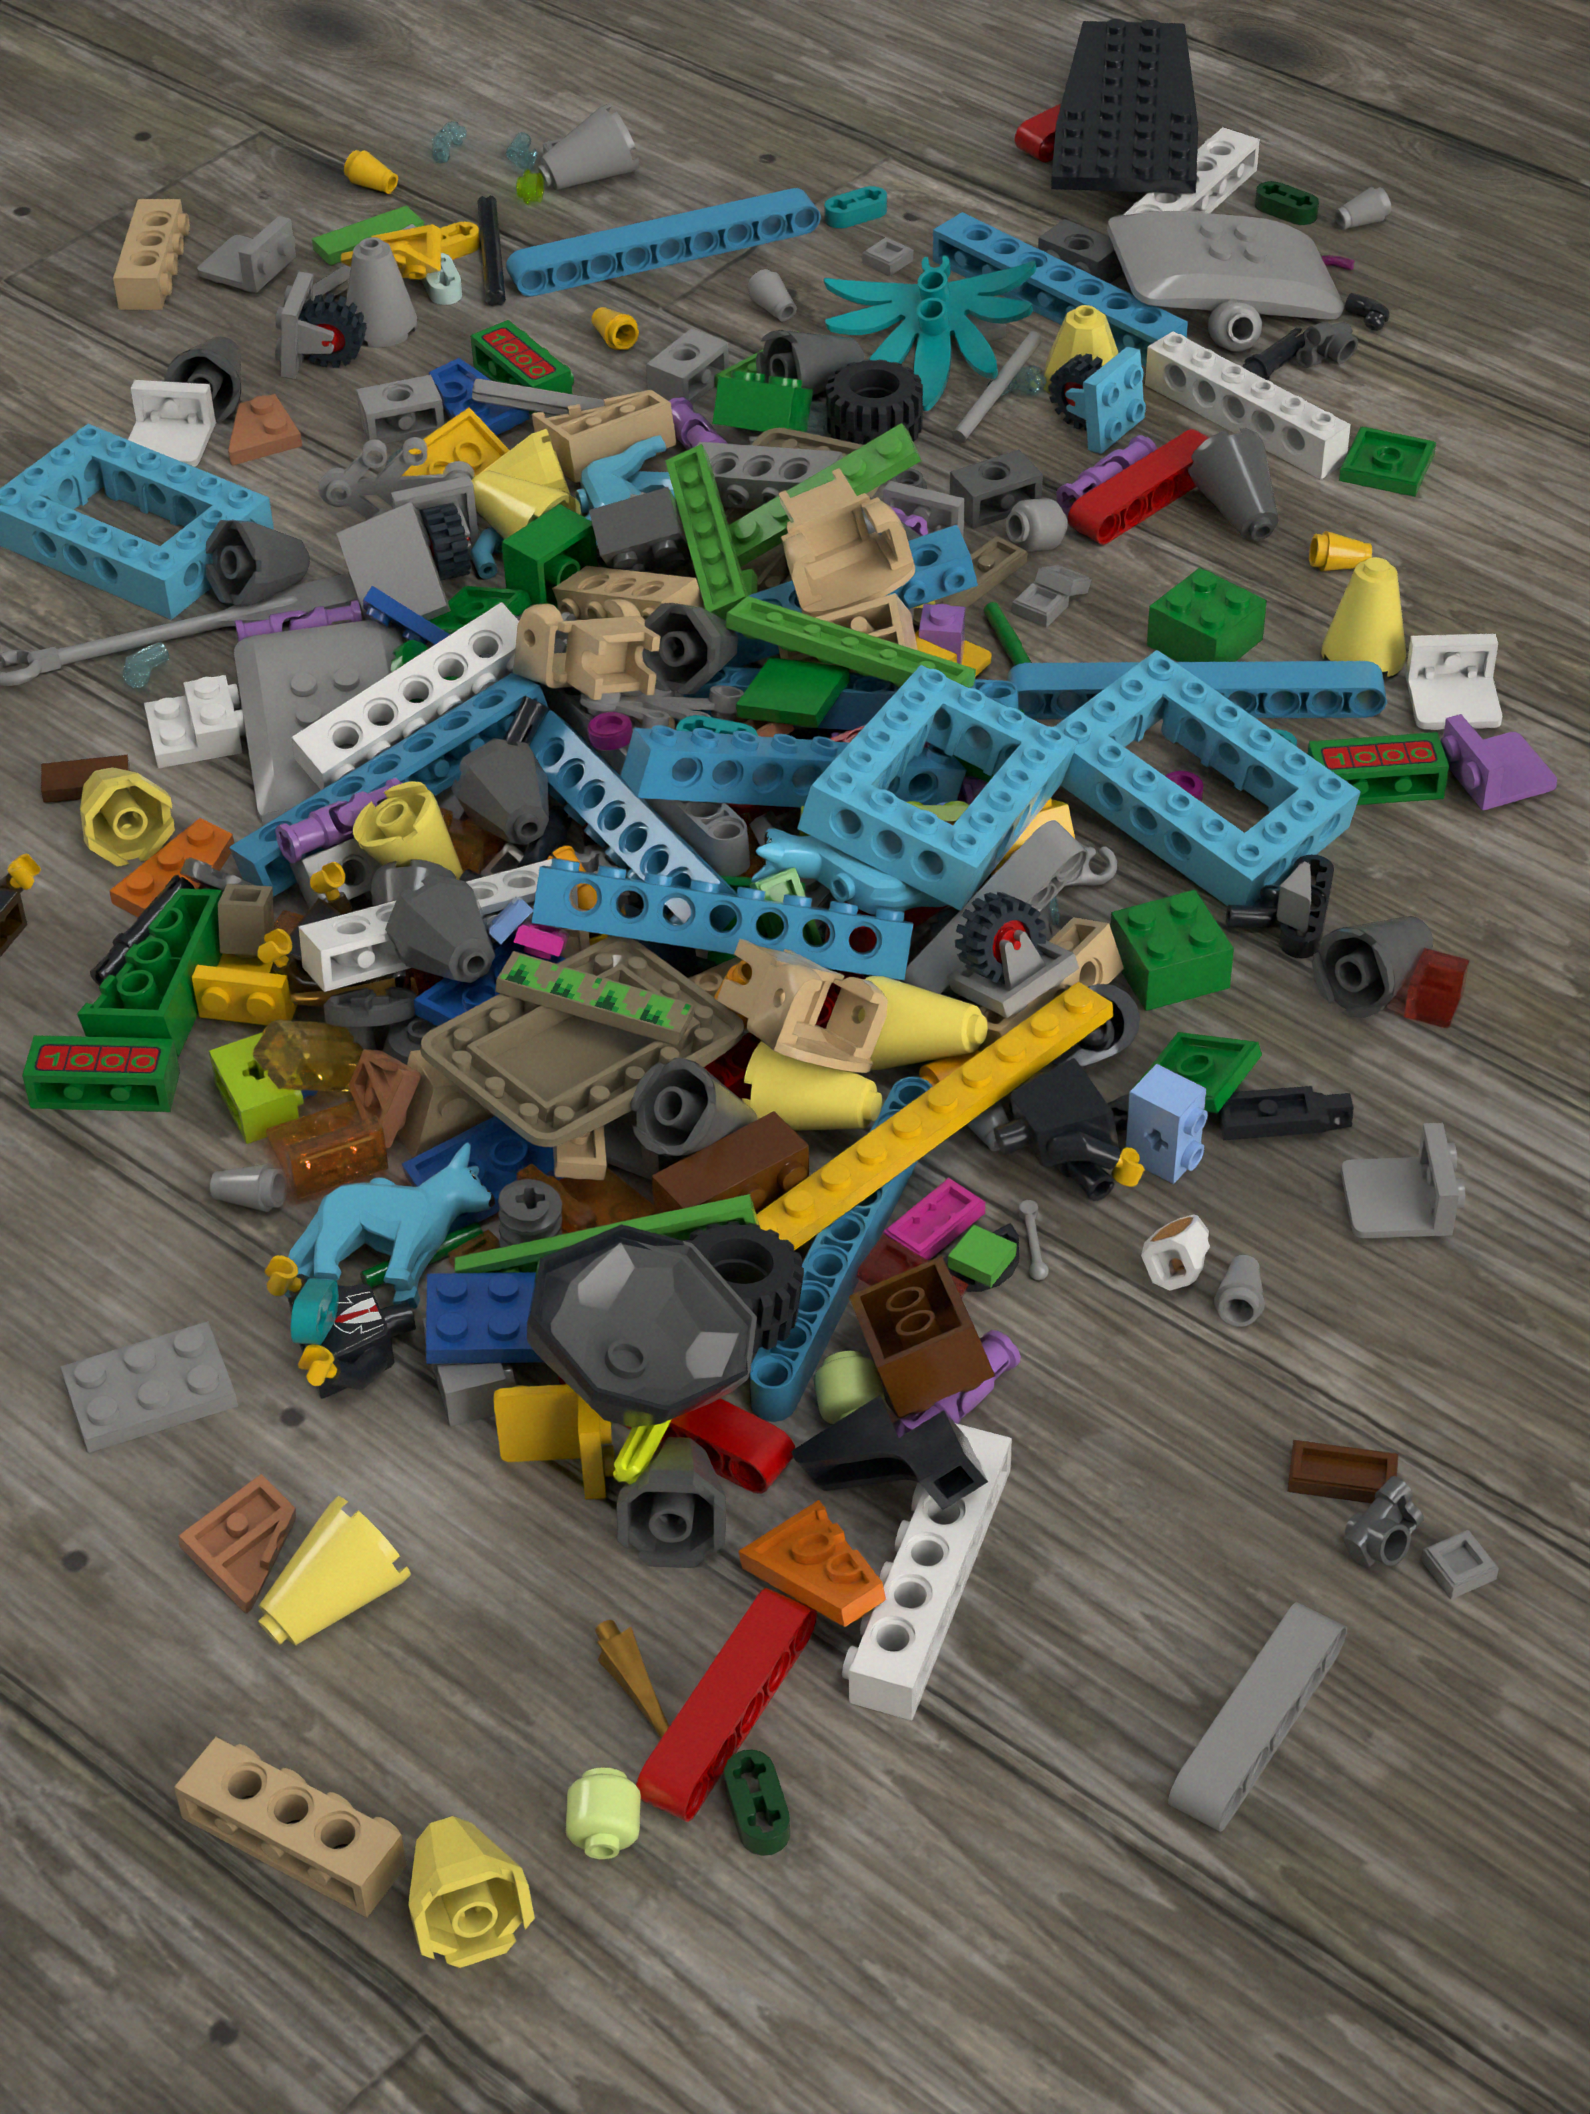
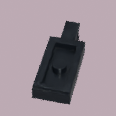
(1283, 1113)

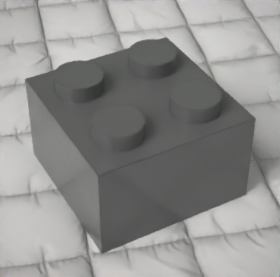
(641, 533)

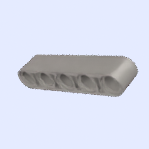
(1030, 874)
(1257, 1716)

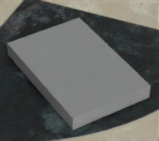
(396, 560)

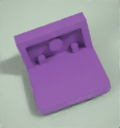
(1494, 768)

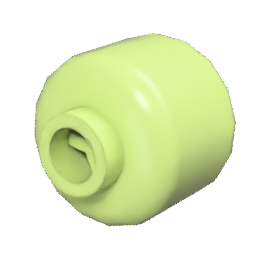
(846, 1384)
(603, 1812)

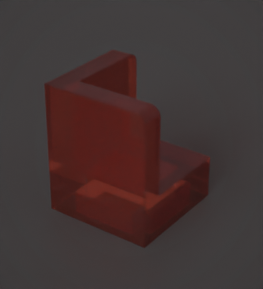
(1436, 988)

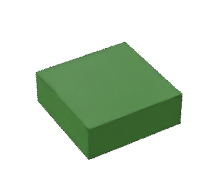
(982, 1255)

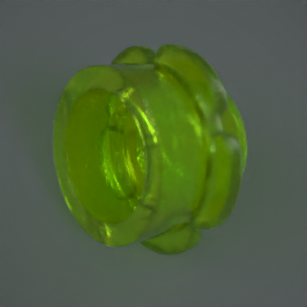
(530, 187)

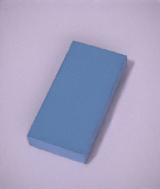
(509, 919)

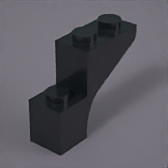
(876, 1449)

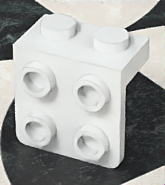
(173, 418)
(1453, 678)

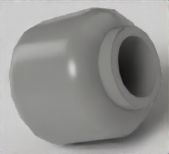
(1245, 323)
(1036, 524)

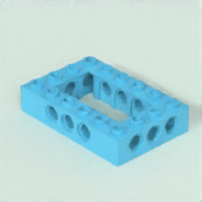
(165, 579)
(1304, 797)
(947, 861)

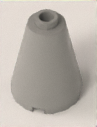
(590, 152)
(380, 294)

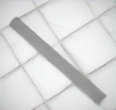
(997, 386)

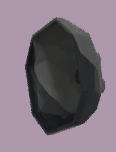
(640, 1326)

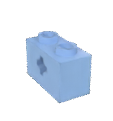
(1166, 1123)

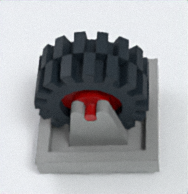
(316, 328)
(447, 521)
(1007, 956)

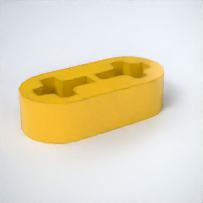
(460, 239)

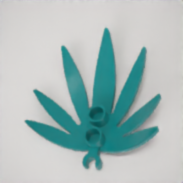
(932, 314)

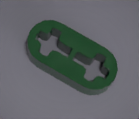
(1287, 203)
(767, 1799)

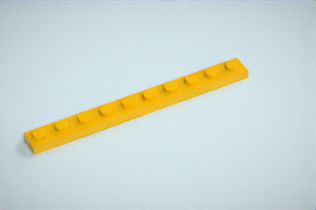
(935, 1115)

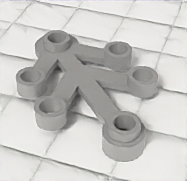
(387, 481)
(662, 705)

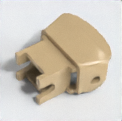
(832, 553)
(599, 655)
(786, 1002)

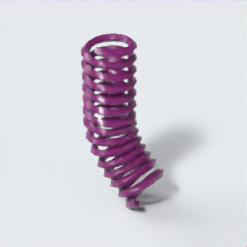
(1329, 260)

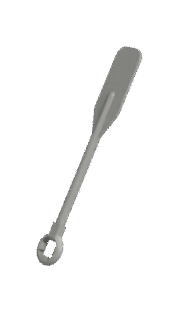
(326, 592)

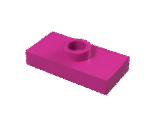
(541, 939)
(937, 1219)

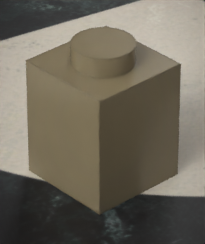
(244, 919)

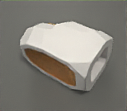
(1176, 1252)

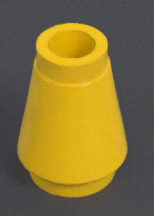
(369, 172)
(616, 328)
(1337, 552)

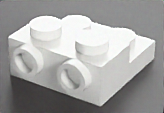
(197, 724)

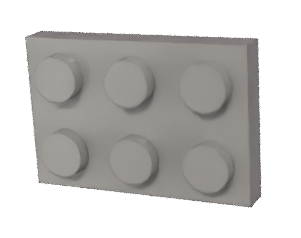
(148, 1386)

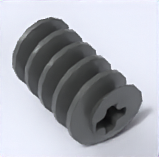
(528, 1212)

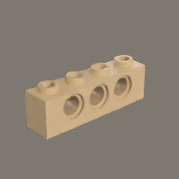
(150, 254)
(589, 587)
(1097, 962)
(352, 1876)

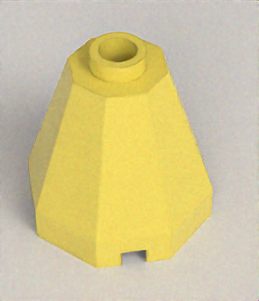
(1081, 333)
(533, 461)
(124, 815)
(465, 1894)

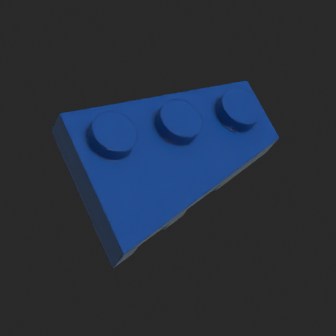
(455, 388)
(415, 627)

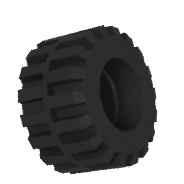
(873, 399)
(760, 1271)

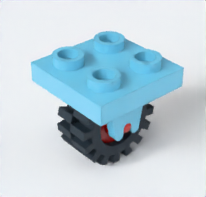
(1100, 397)

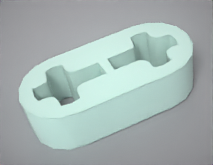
(444, 286)

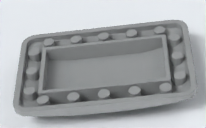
(1221, 258)
(294, 681)

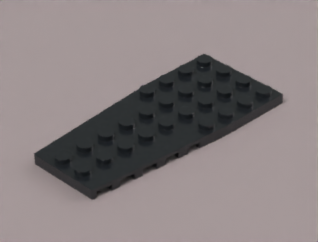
(1128, 111)

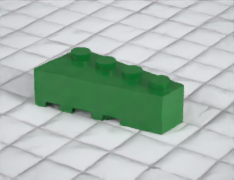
(155, 987)

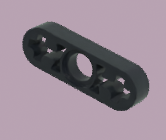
(1320, 895)

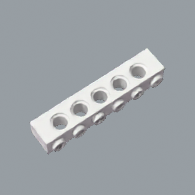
(1222, 167)
(1241, 399)
(388, 700)
(359, 949)
(928, 1576)

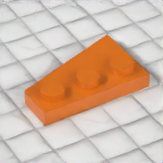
(198, 841)
(815, 1566)

